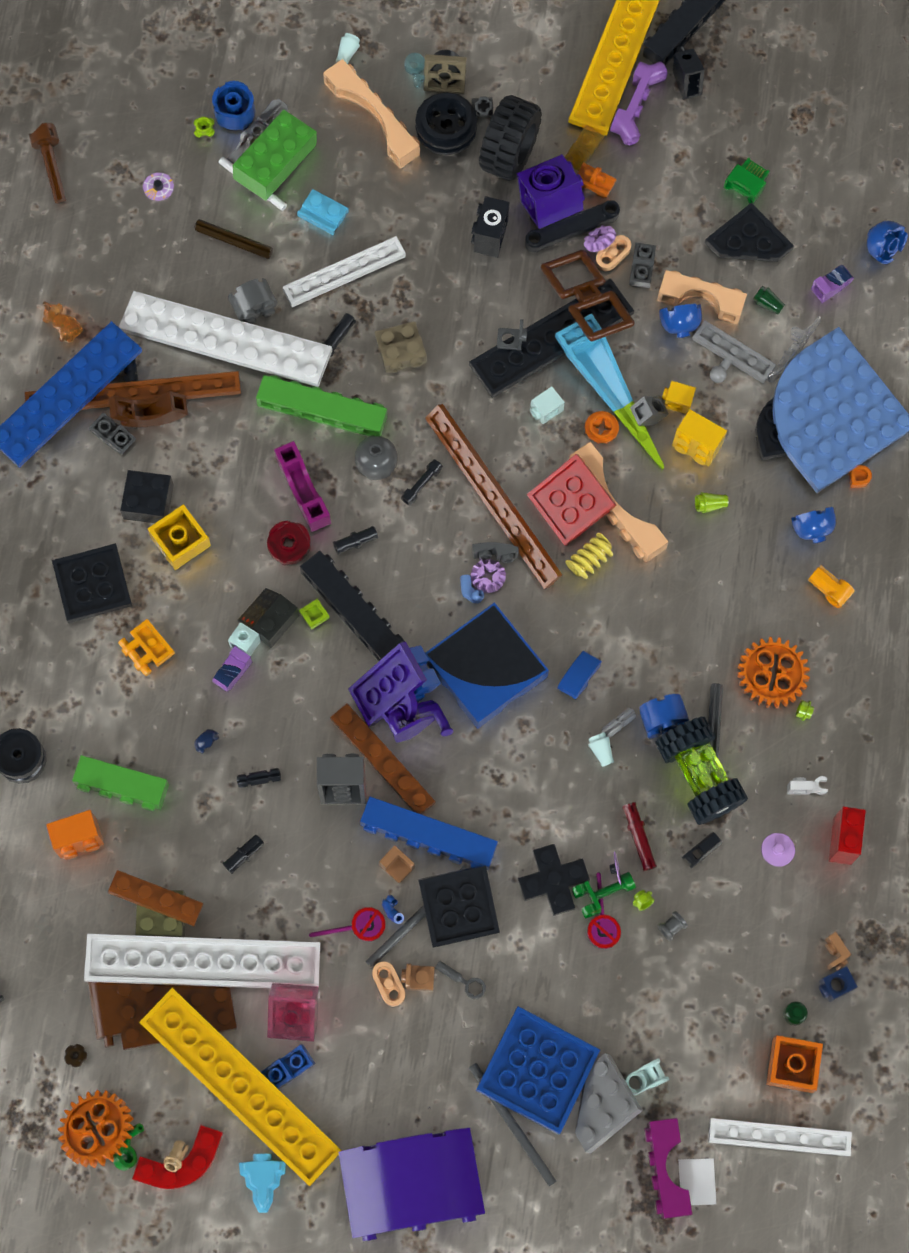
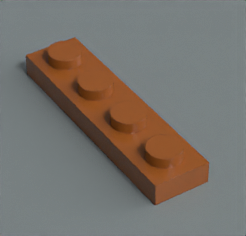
(155, 898)

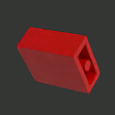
(847, 835)

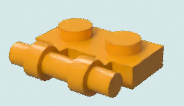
(151, 642)

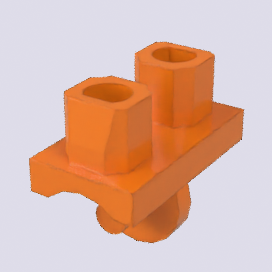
(596, 180)

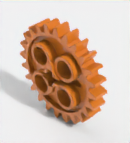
(793, 676)
(77, 1140)

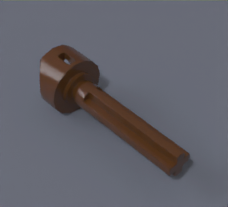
(44, 141)

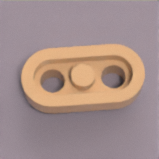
(612, 254)
(388, 984)

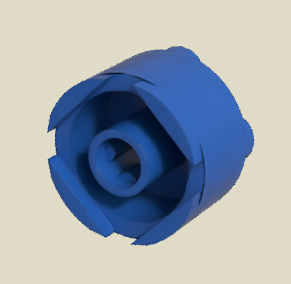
(233, 105)
(663, 715)

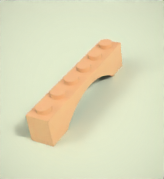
(346, 84)
(643, 536)

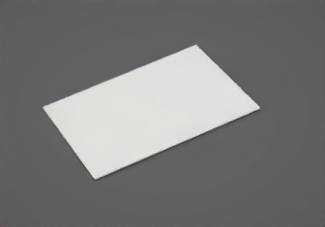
(699, 1179)

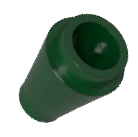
(767, 299)

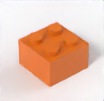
(75, 834)
(794, 1064)

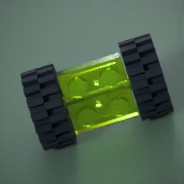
(707, 778)

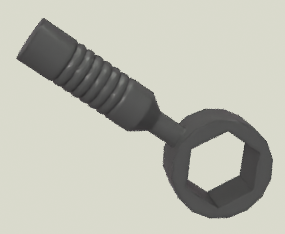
(456, 976)

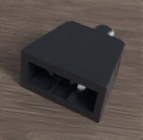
(685, 64)

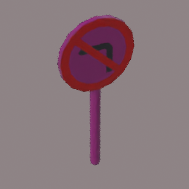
(367, 925)
(603, 929)

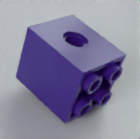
(551, 191)

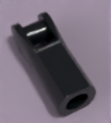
(704, 847)

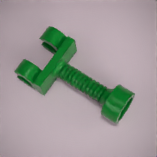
(582, 889)

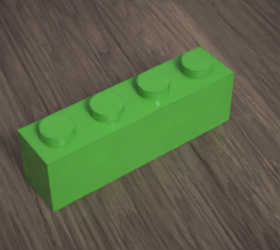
(120, 782)

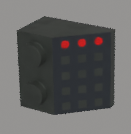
(270, 616)

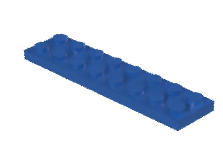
(66, 393)

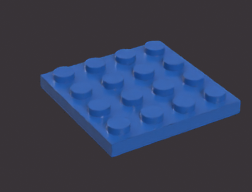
(538, 1070)

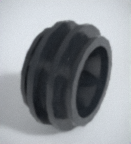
(448, 135)

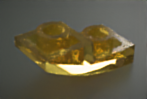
(584, 147)

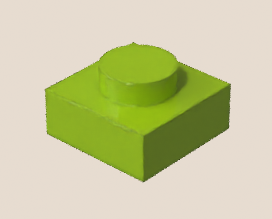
(314, 614)

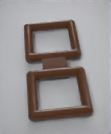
(587, 295)

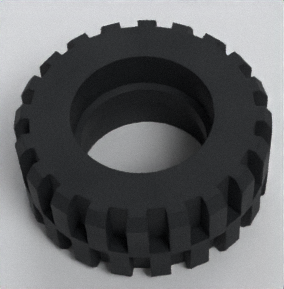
(510, 137)

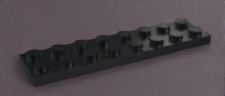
(506, 367)

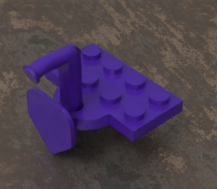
(389, 694)

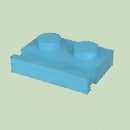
(322, 212)

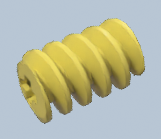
(589, 556)

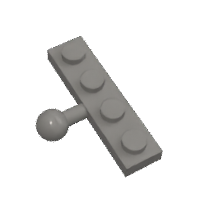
(733, 353)

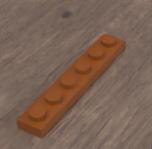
(382, 759)

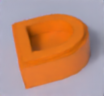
(860, 476)

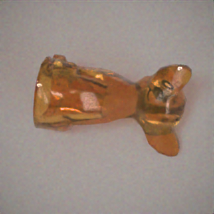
(66, 325)

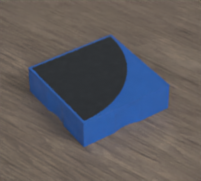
(486, 665)

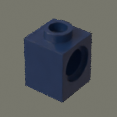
(844, 977)

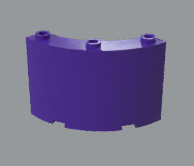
(411, 1183)

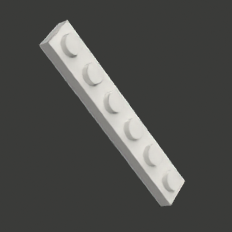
(344, 271)
(780, 1137)

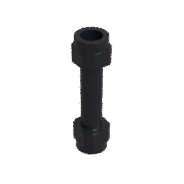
(410, 495)

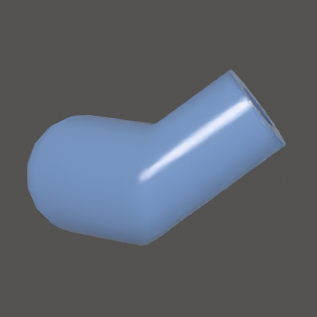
(468, 591)

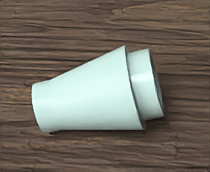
(348, 46)
(601, 748)

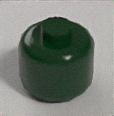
(795, 1013)

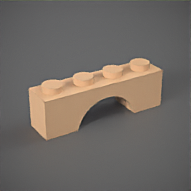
(679, 287)

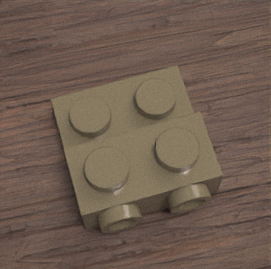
(401, 347)

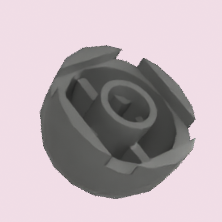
(376, 457)

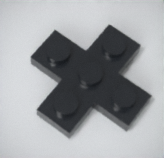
(553, 879)

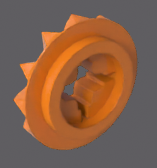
(595, 420)

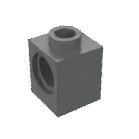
(649, 410)

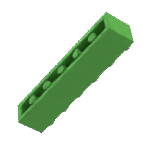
(321, 406)

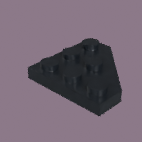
(749, 237)

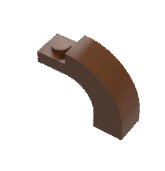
(149, 412)

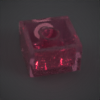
(292, 1012)

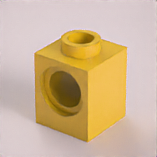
(678, 397)

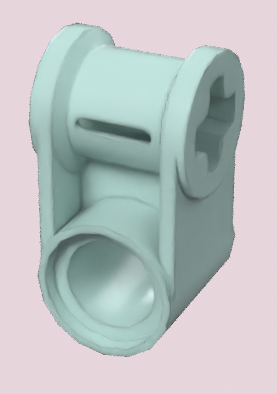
(649, 1076)

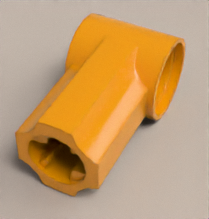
(835, 590)

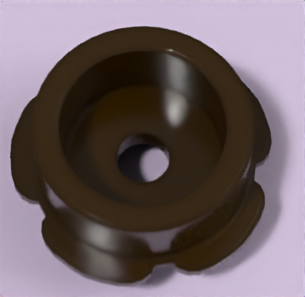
(70, 1051)

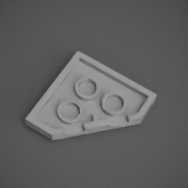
(605, 1104)

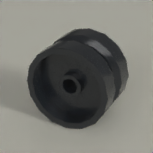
(32, 757)

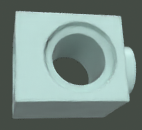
(546, 405)
(244, 639)

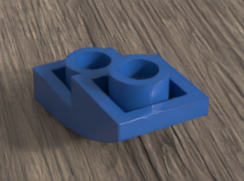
(579, 674)
(288, 1067)

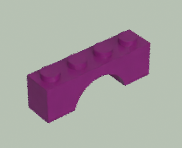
(302, 488)
(672, 1199)

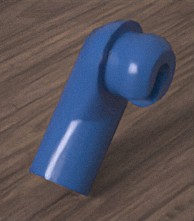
(392, 914)

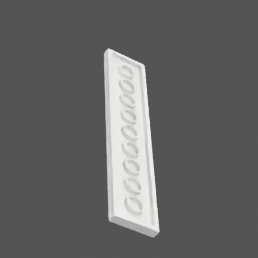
(226, 338)
(200, 961)

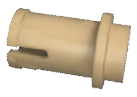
(174, 1160)

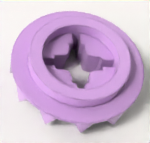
(600, 238)
(485, 584)

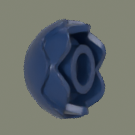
(205, 740)

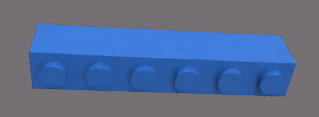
(427, 833)

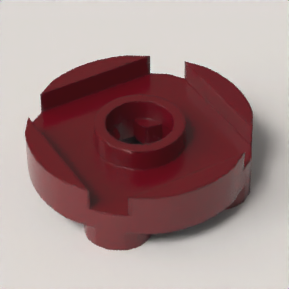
(289, 530)

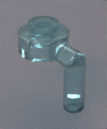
(415, 72)

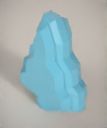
(262, 1178)

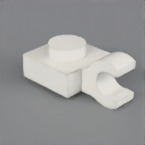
(802, 786)

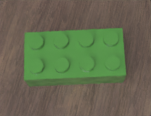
(274, 155)

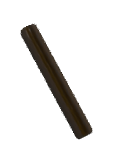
(233, 239)

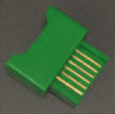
(747, 180)

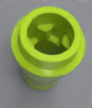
(709, 502)

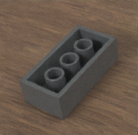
(341, 779)

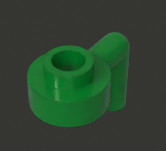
(129, 1156)

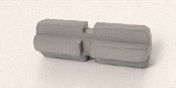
(616, 724)

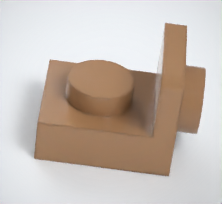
(836, 947)
(418, 977)

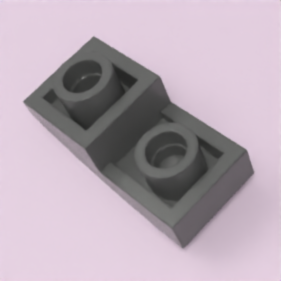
(642, 265)
(112, 434)
(503, 552)

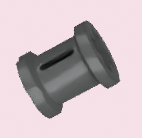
(672, 926)

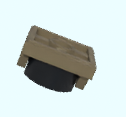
(445, 72)

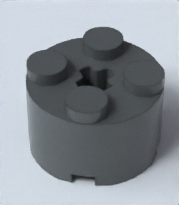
(253, 300)

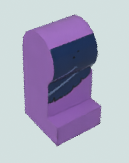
(831, 283)
(232, 669)

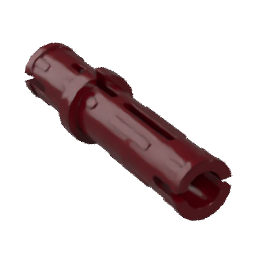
(639, 836)

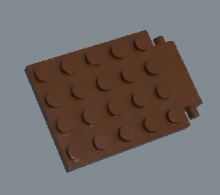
(121, 1007)

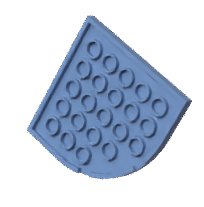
(834, 411)

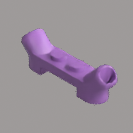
(643, 78)

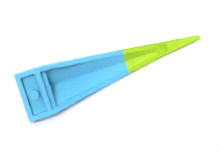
(601, 370)

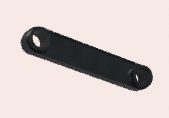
(572, 226)

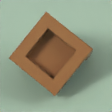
(396, 864)

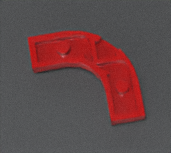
(192, 1168)

